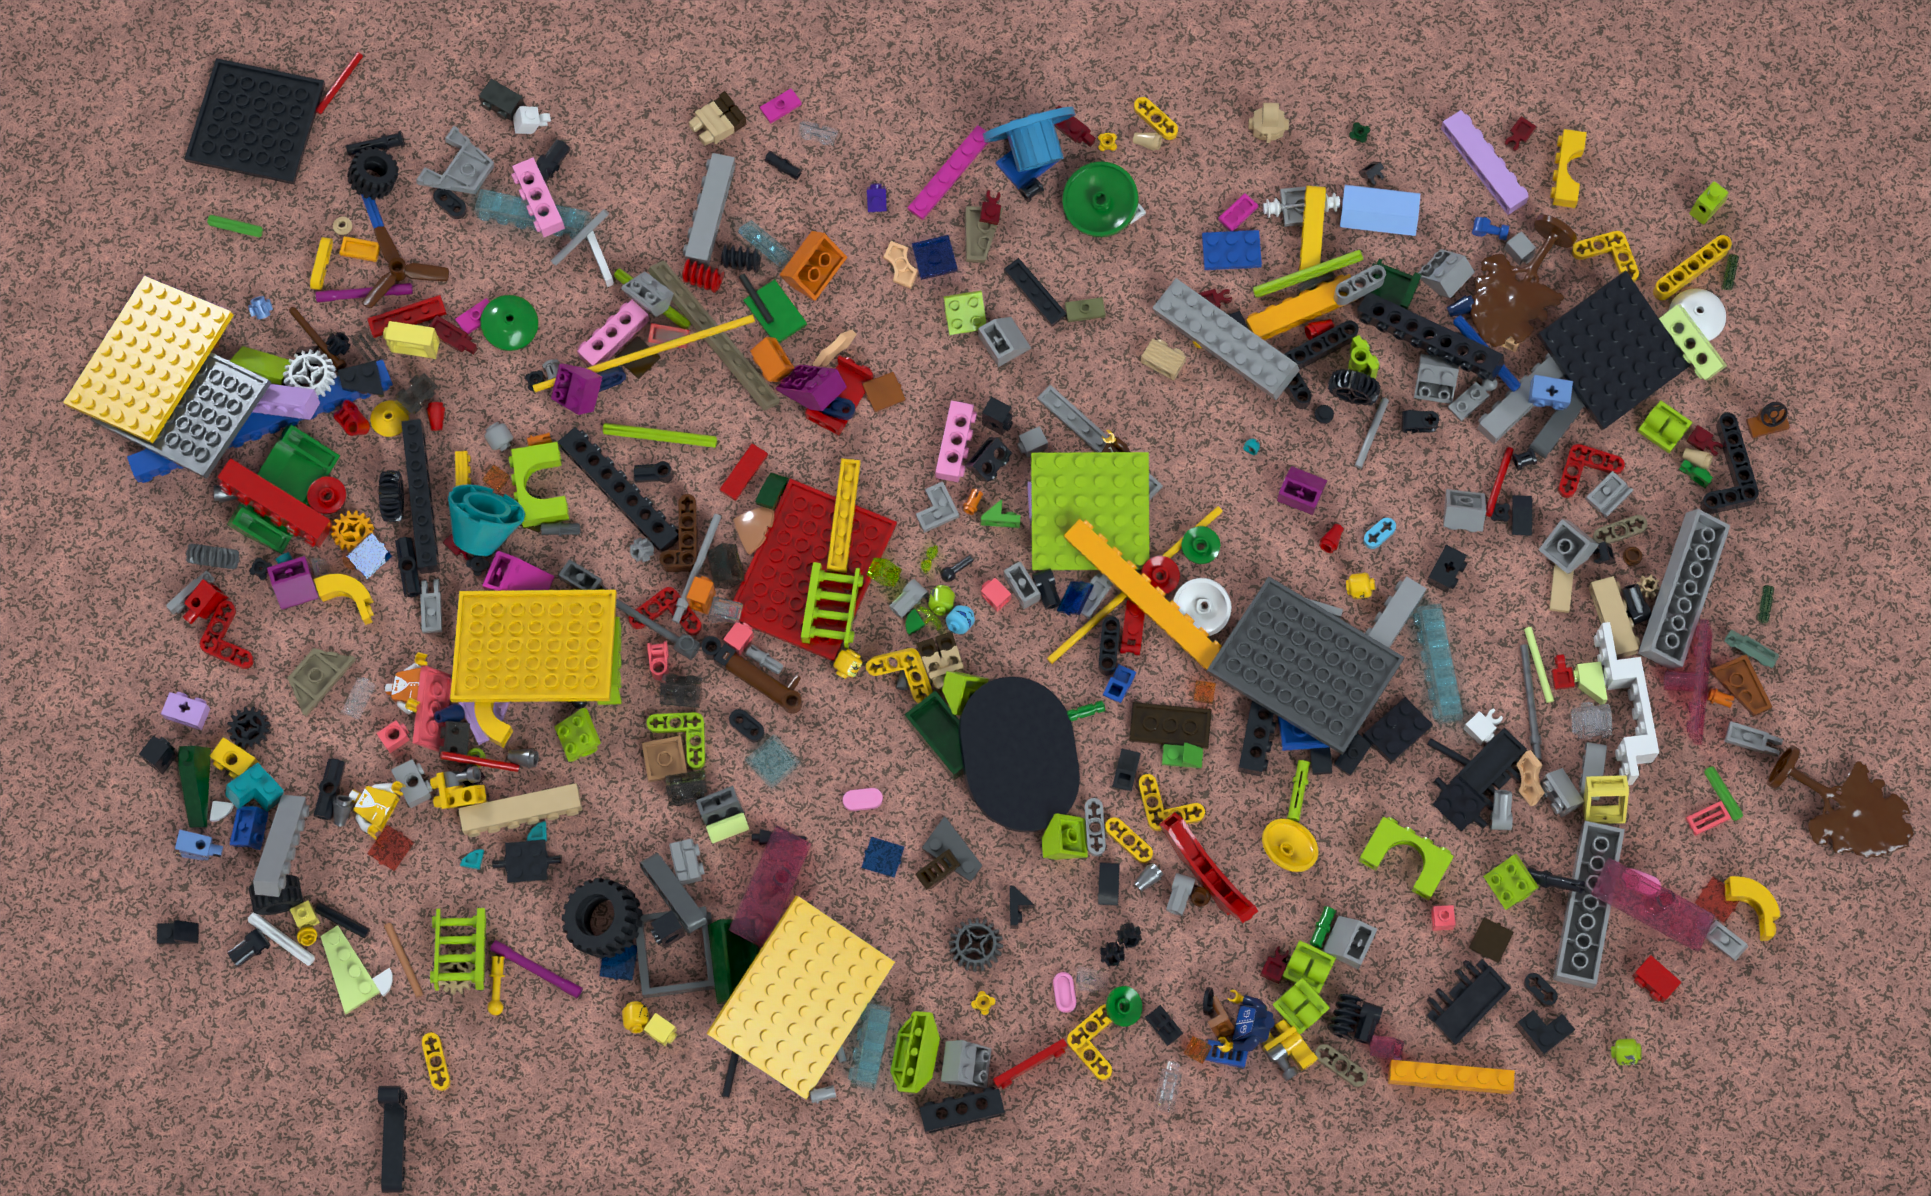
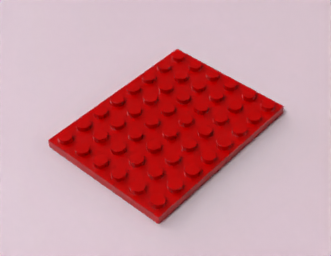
(782, 567)

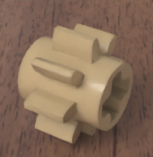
(1649, 581)

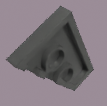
(945, 838)

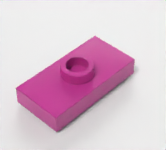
(780, 105)
(1238, 212)
(471, 319)

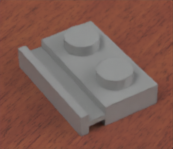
(1609, 494)

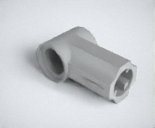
(909, 598)
(1502, 815)
(1181, 889)

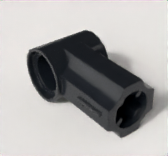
(651, 472)
(1046, 584)
(1637, 608)
(252, 945)
(1368, 1018)

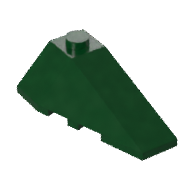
(194, 775)

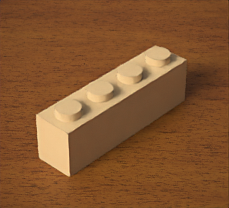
(1613, 609)

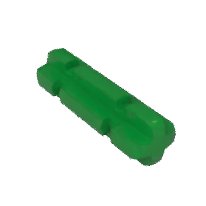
(1086, 710)

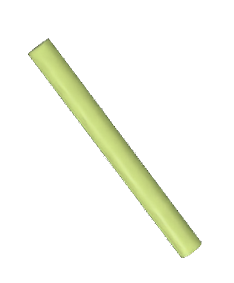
(1539, 665)

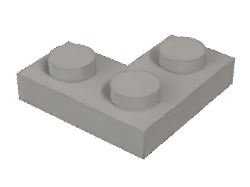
(942, 508)

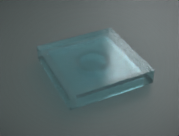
(772, 761)

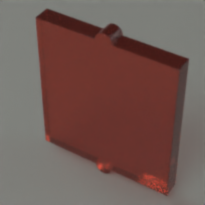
(390, 848)
(1714, 900)

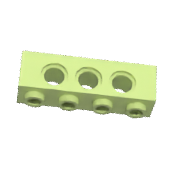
(1714, 362)

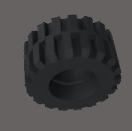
(376, 161)
(271, 905)

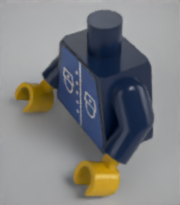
(1251, 1026)

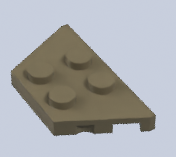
(317, 676)

